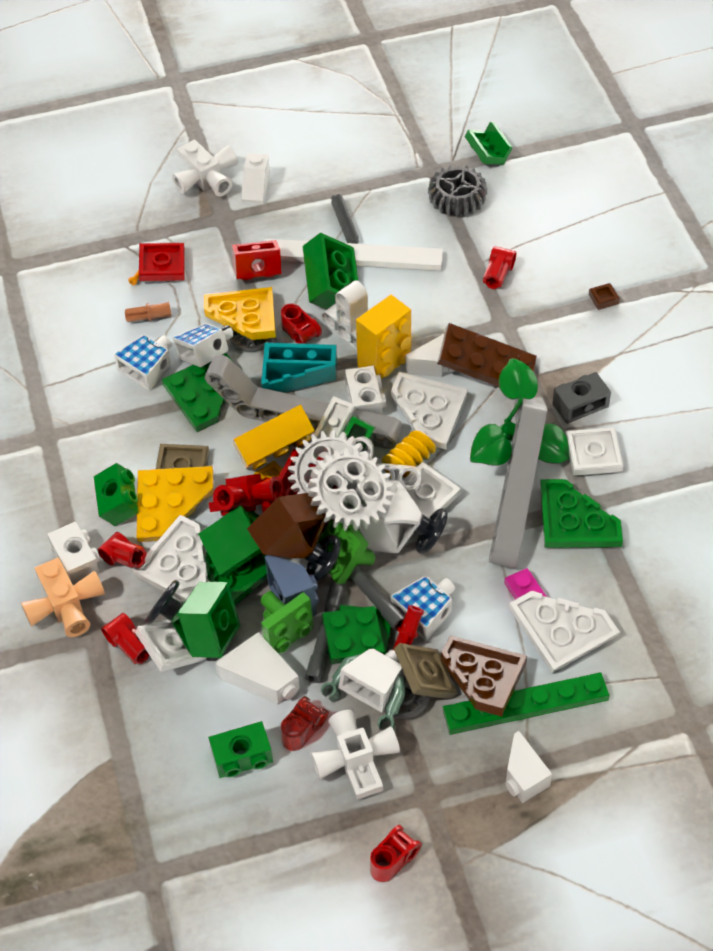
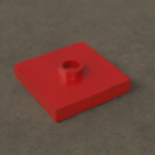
(161, 262)

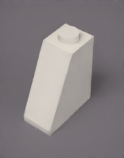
(259, 670)

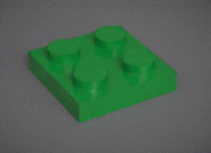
(351, 632)

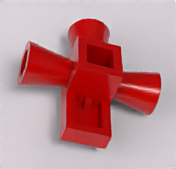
(246, 492)

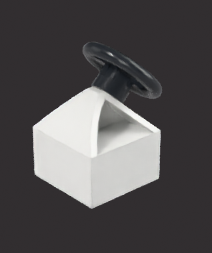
(401, 522)

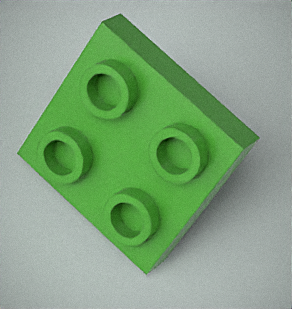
(352, 551)
(285, 622)

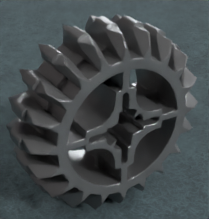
(457, 190)

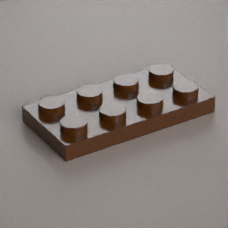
(478, 354)

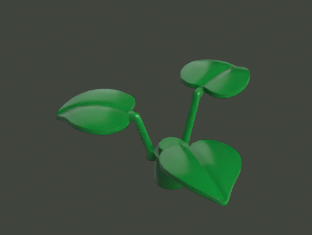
(492, 441)

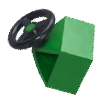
(203, 621)

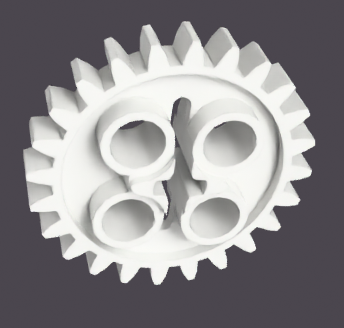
(309, 455)
(350, 489)

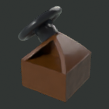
(292, 531)

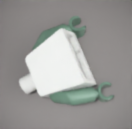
(371, 679)

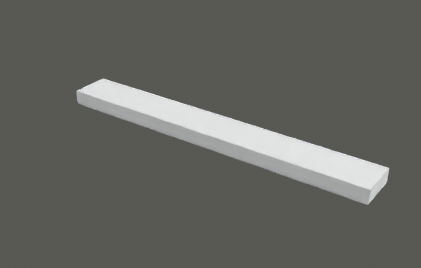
(374, 255)

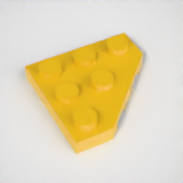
(245, 311)
(167, 495)

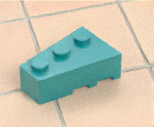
(298, 366)

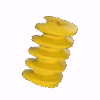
(410, 451)

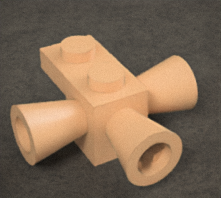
(62, 598)

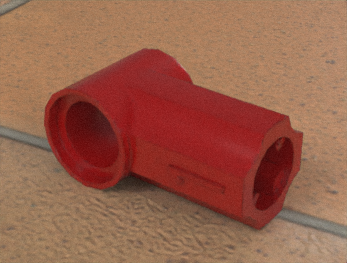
(500, 262)
(120, 550)
(122, 633)

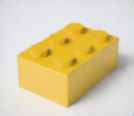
(384, 336)
(274, 437)

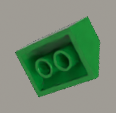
(328, 269)

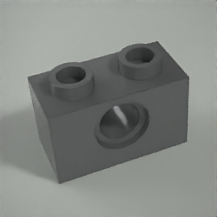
(581, 397)

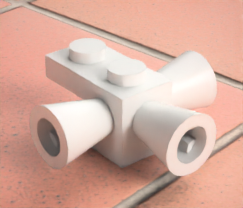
(204, 168)
(355, 754)

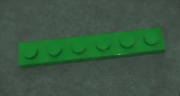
(530, 703)

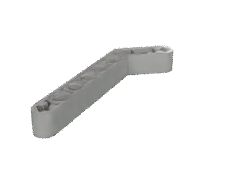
(267, 404)
(518, 482)

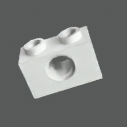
(70, 540)

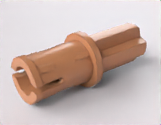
(148, 312)

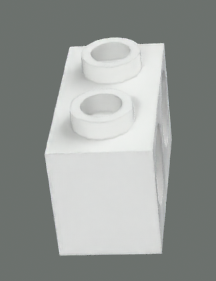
(364, 388)

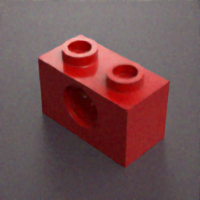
(246, 253)

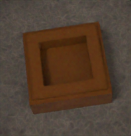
(604, 296)

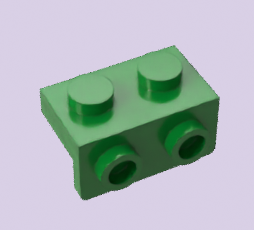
(489, 144)

